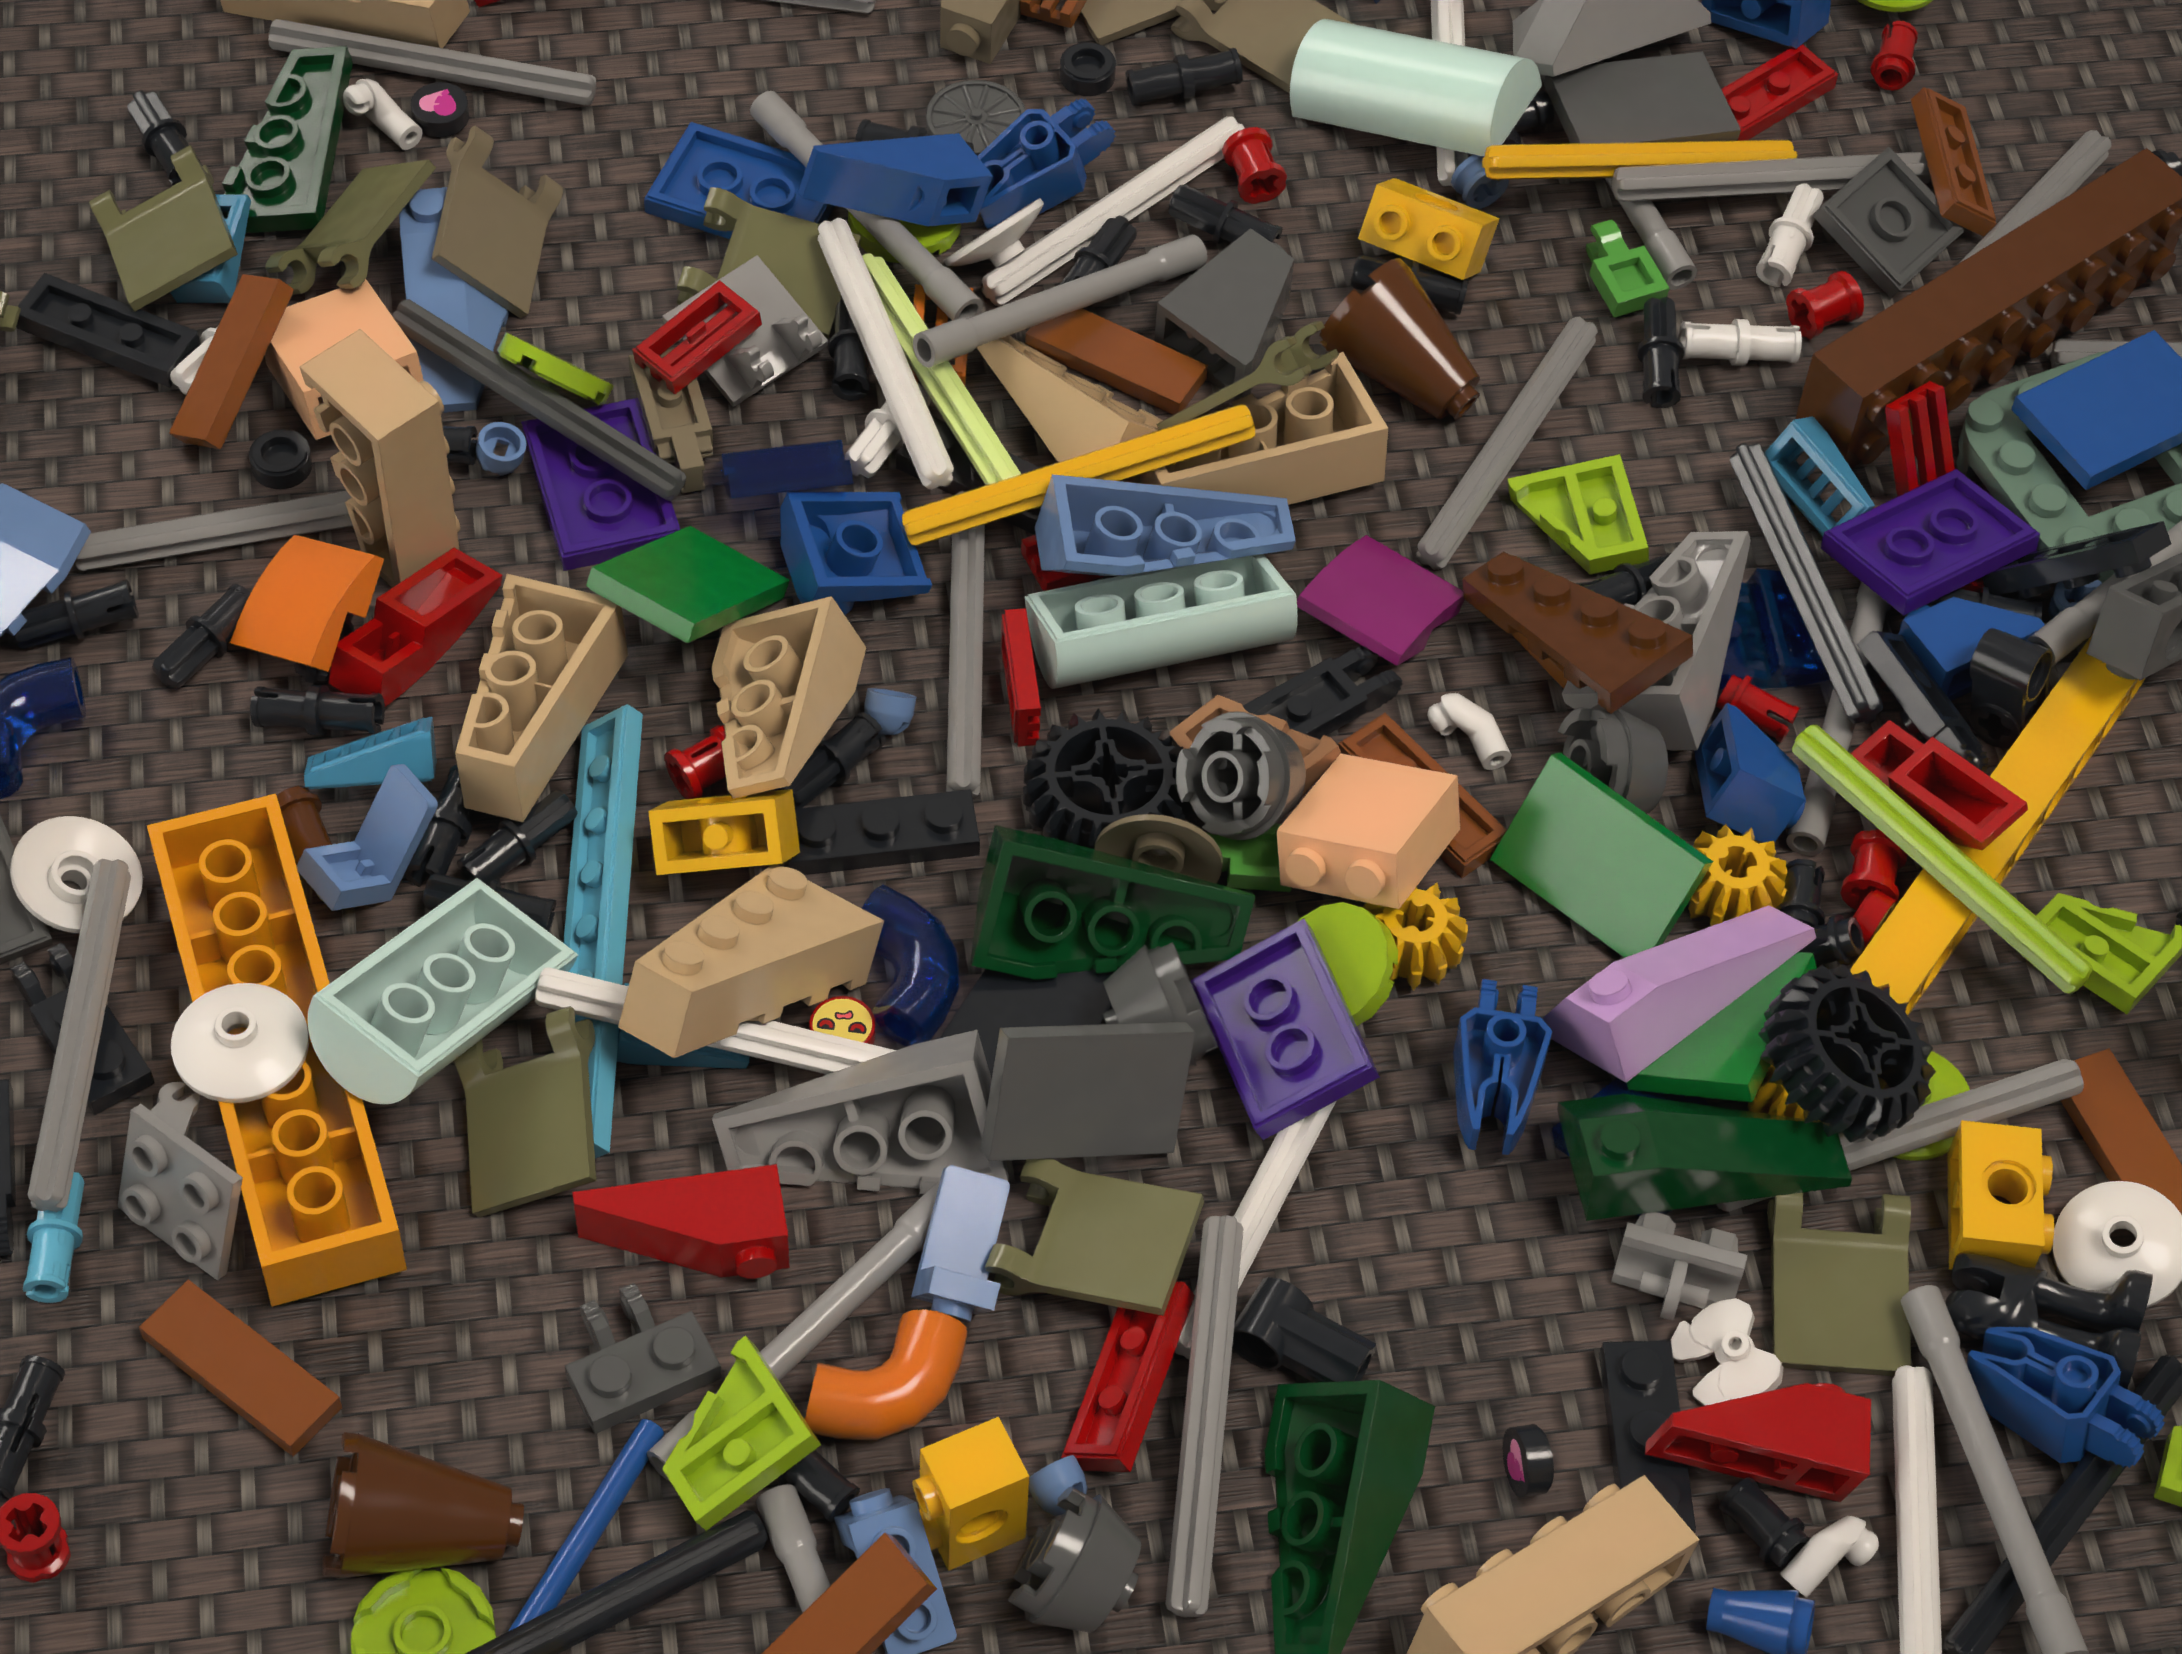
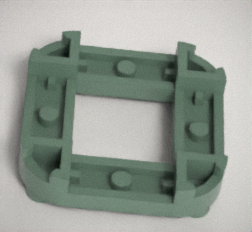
(2017, 475)

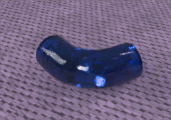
(30, 702)
(923, 964)

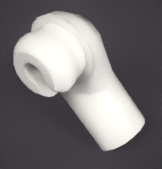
(372, 101)
(1474, 721)
(1826, 1548)

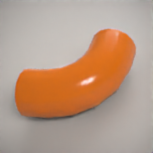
(896, 1393)

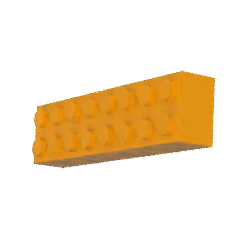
(308, 1148)

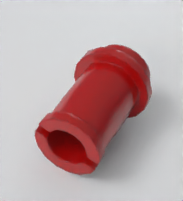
(1894, 63)
(1757, 705)

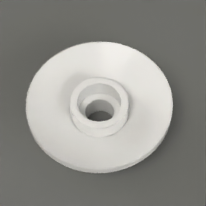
(999, 242)
(65, 851)
(243, 1064)
(2095, 1263)

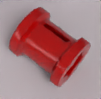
(1252, 159)
(1825, 304)
(697, 765)
(1873, 867)
(37, 1530)

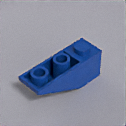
(904, 179)

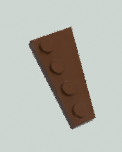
(1588, 634)

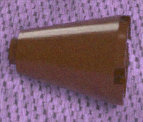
(1403, 343)
(412, 1513)

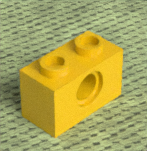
(1428, 228)
(724, 832)
(2006, 1164)
(972, 1493)

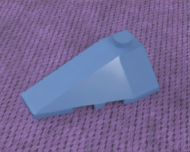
(446, 298)
(1148, 527)
(35, 552)

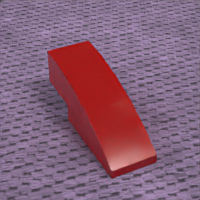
(413, 626)
(1941, 786)

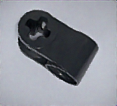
(2007, 685)

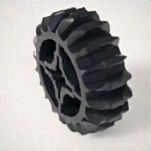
(1068, 773)
(1846, 1053)

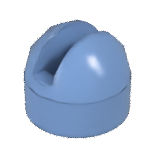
(504, 434)
(890, 709)
(1053, 1480)

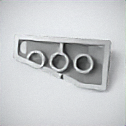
(1699, 595)
(872, 1122)

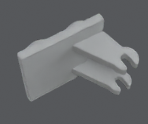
(772, 349)
(178, 1185)

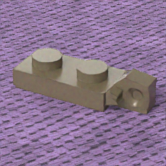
(675, 423)

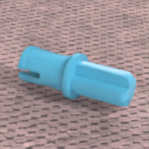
(53, 1243)

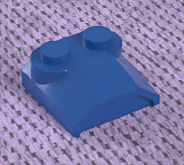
(849, 547)

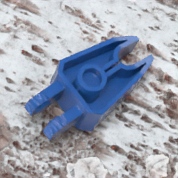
(1041, 159)
(1499, 1057)
(2061, 1396)

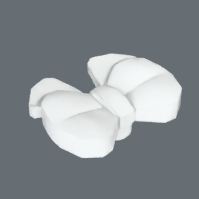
(1725, 1331)

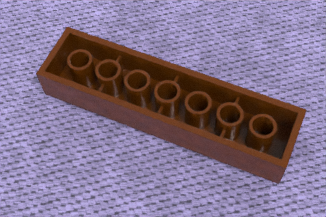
(1999, 304)

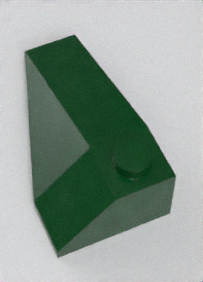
(1078, 909)
(1675, 1155)
(1343, 1480)

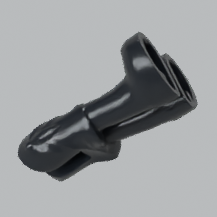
(2010, 1295)

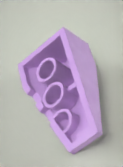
(1667, 992)

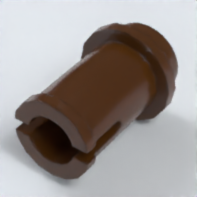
(302, 819)

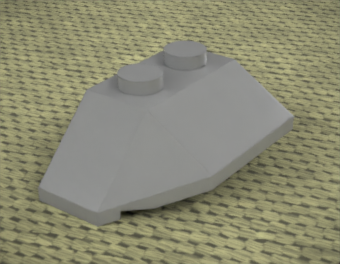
(1582, 32)

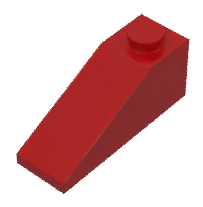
(701, 1222)
(1788, 1438)

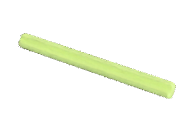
(942, 382)

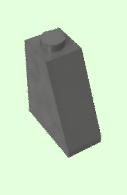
(1229, 309)

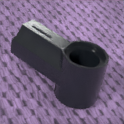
(1286, 1331)

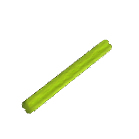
(1942, 859)

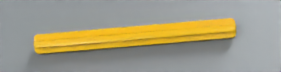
(1601, 159)
(1109, 463)

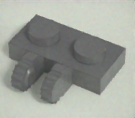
(640, 1370)

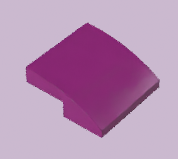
(1381, 599)

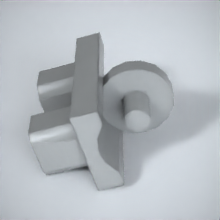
(1678, 1266)

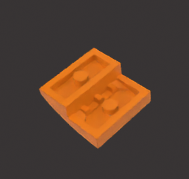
(305, 601)

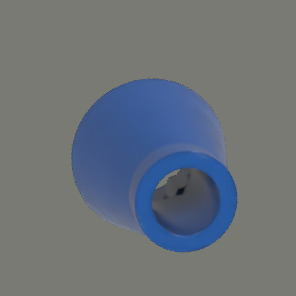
(1763, 1619)

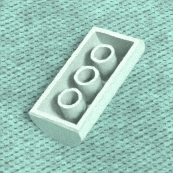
(1410, 86)
(1159, 619)
(430, 994)

